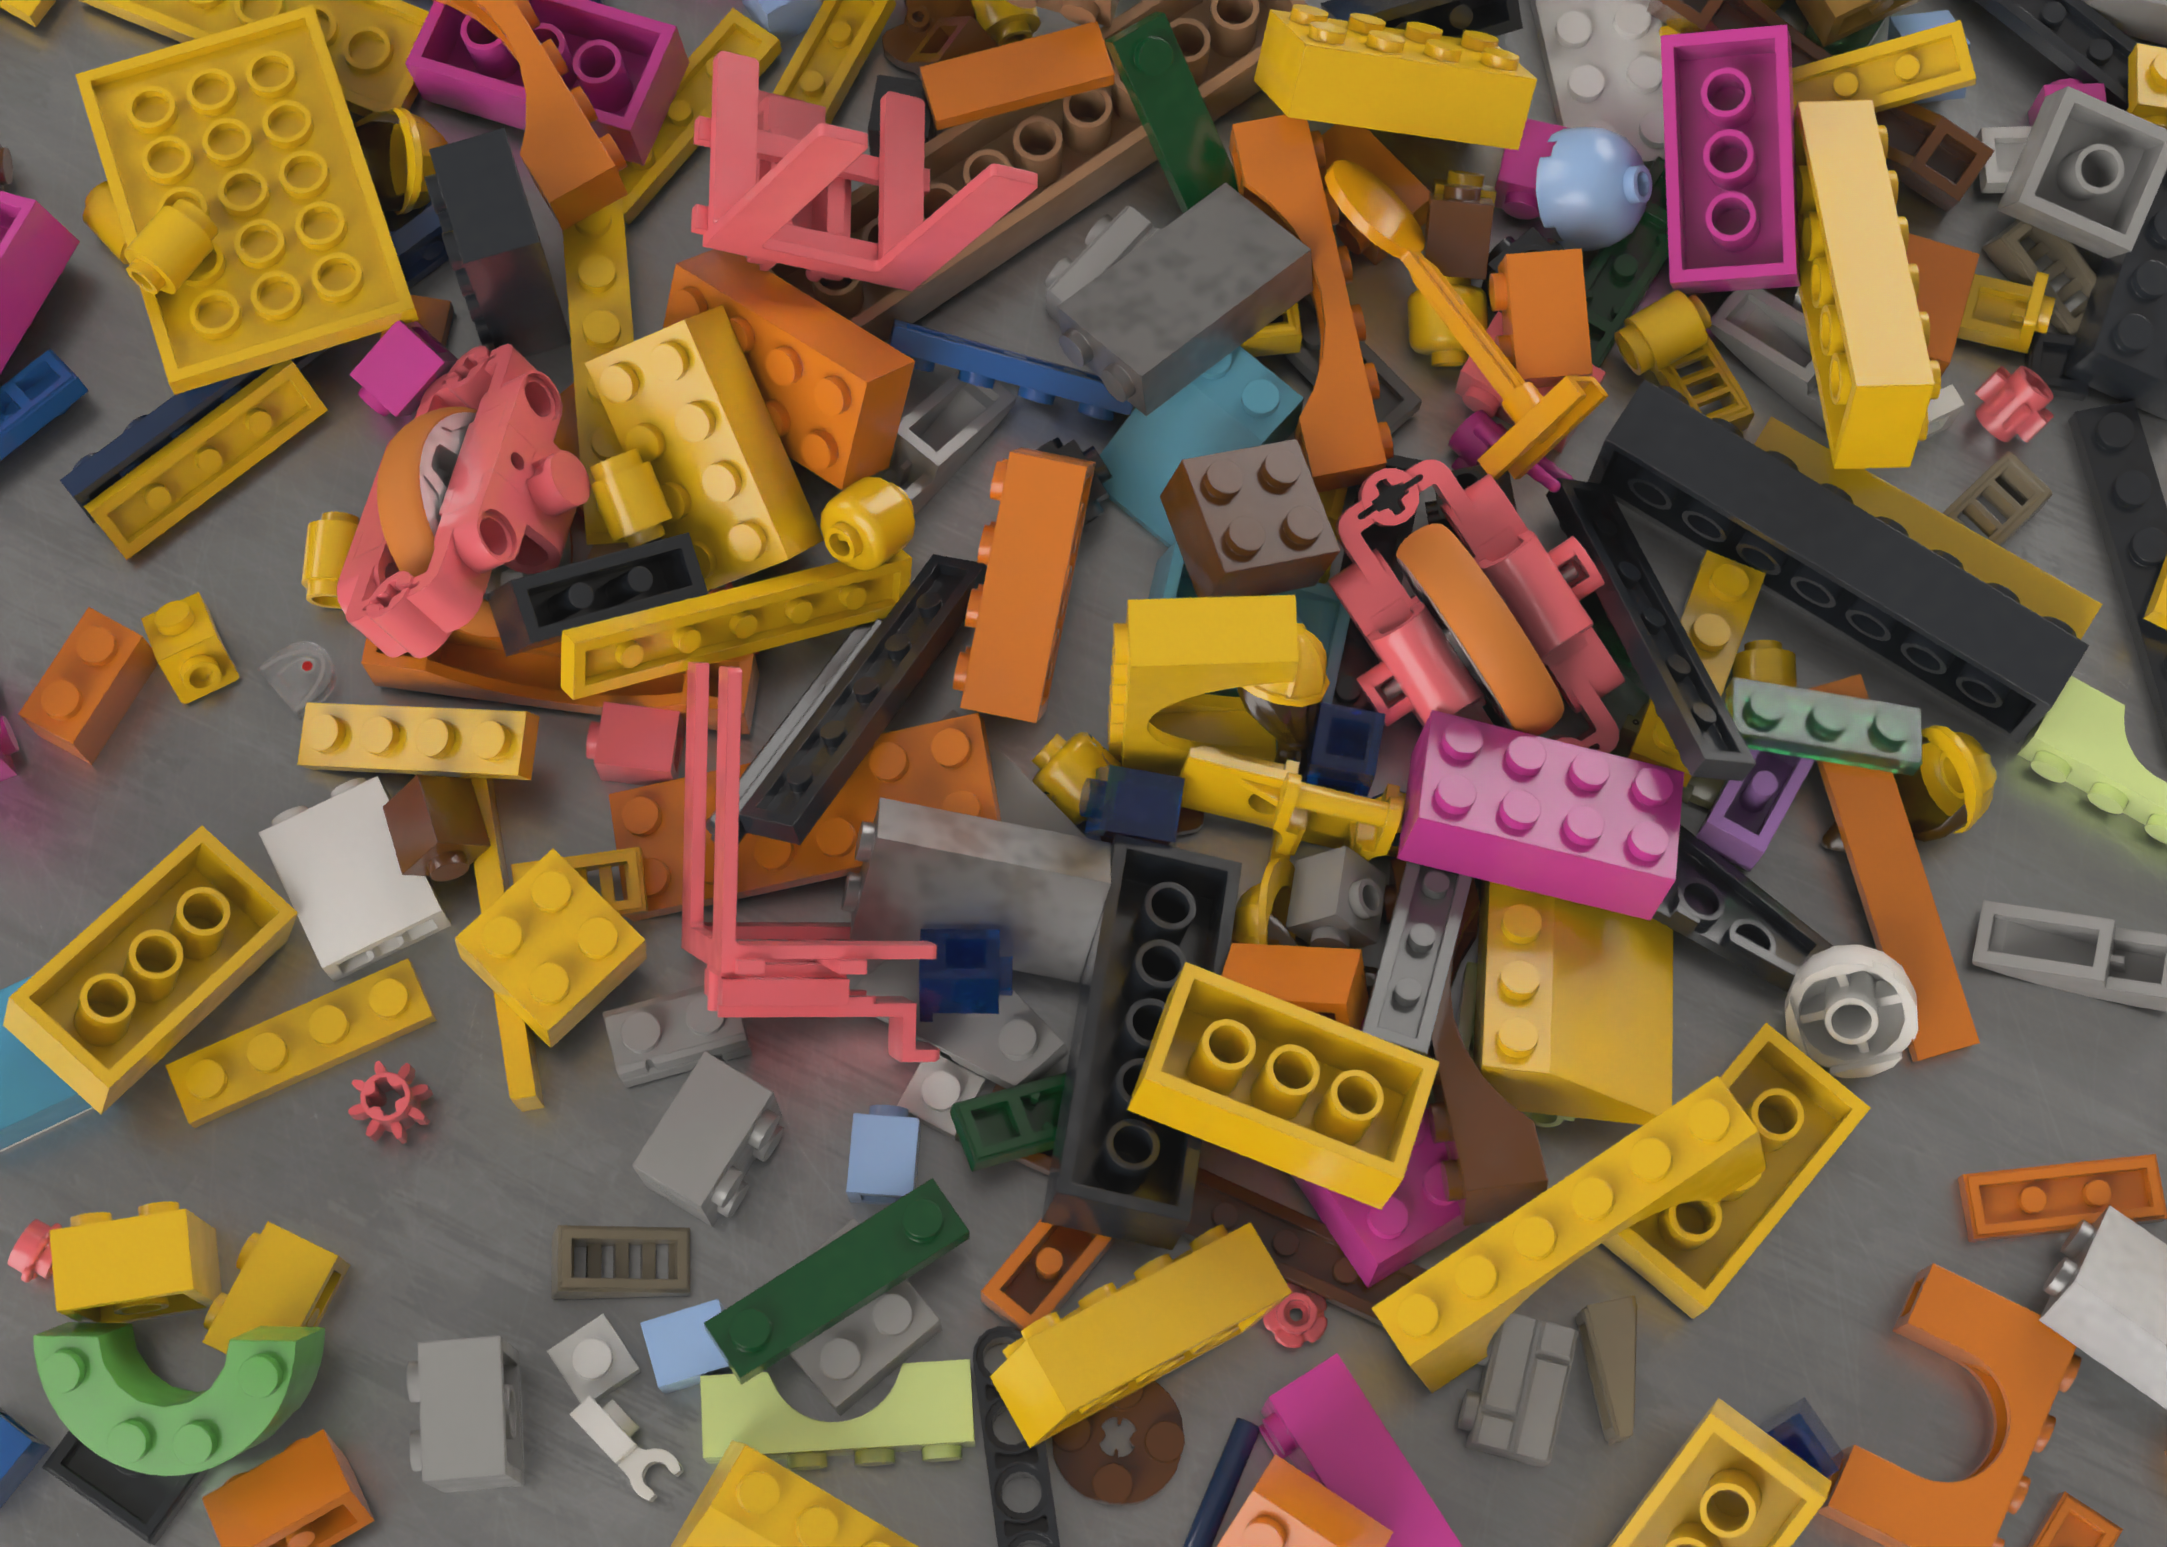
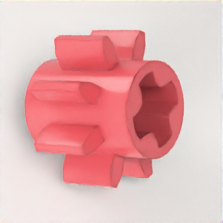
(2014, 404)
(374, 1097)

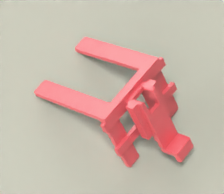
(788, 176)
(769, 977)

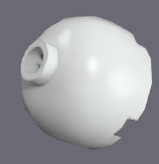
(1852, 1010)

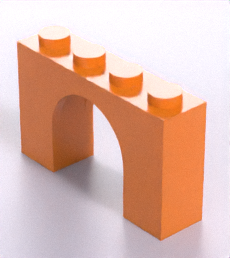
(2020, 1370)

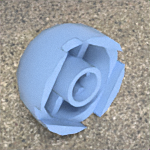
(1592, 187)

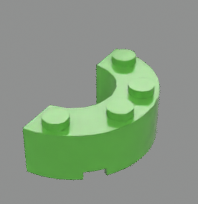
(164, 1430)

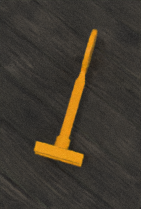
(1537, 419)

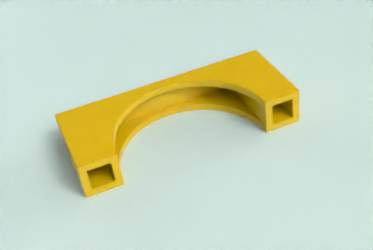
(1191, 647)
(1681, 1156)

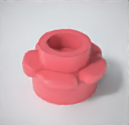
(33, 1251)
(1308, 1328)

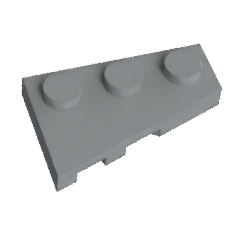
(1001, 1047)

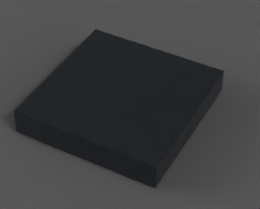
(132, 1498)

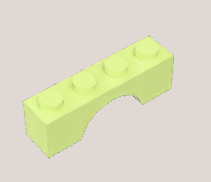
(2088, 747)
(924, 1412)

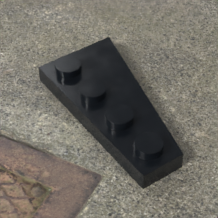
(1735, 916)

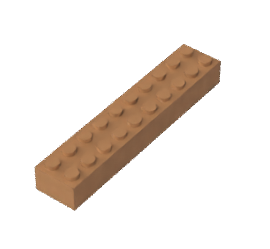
(1073, 143)

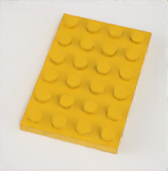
(269, 152)

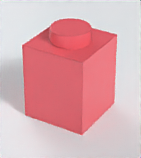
(636, 744)

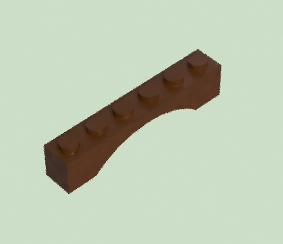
(1922, 145)
(1488, 1142)

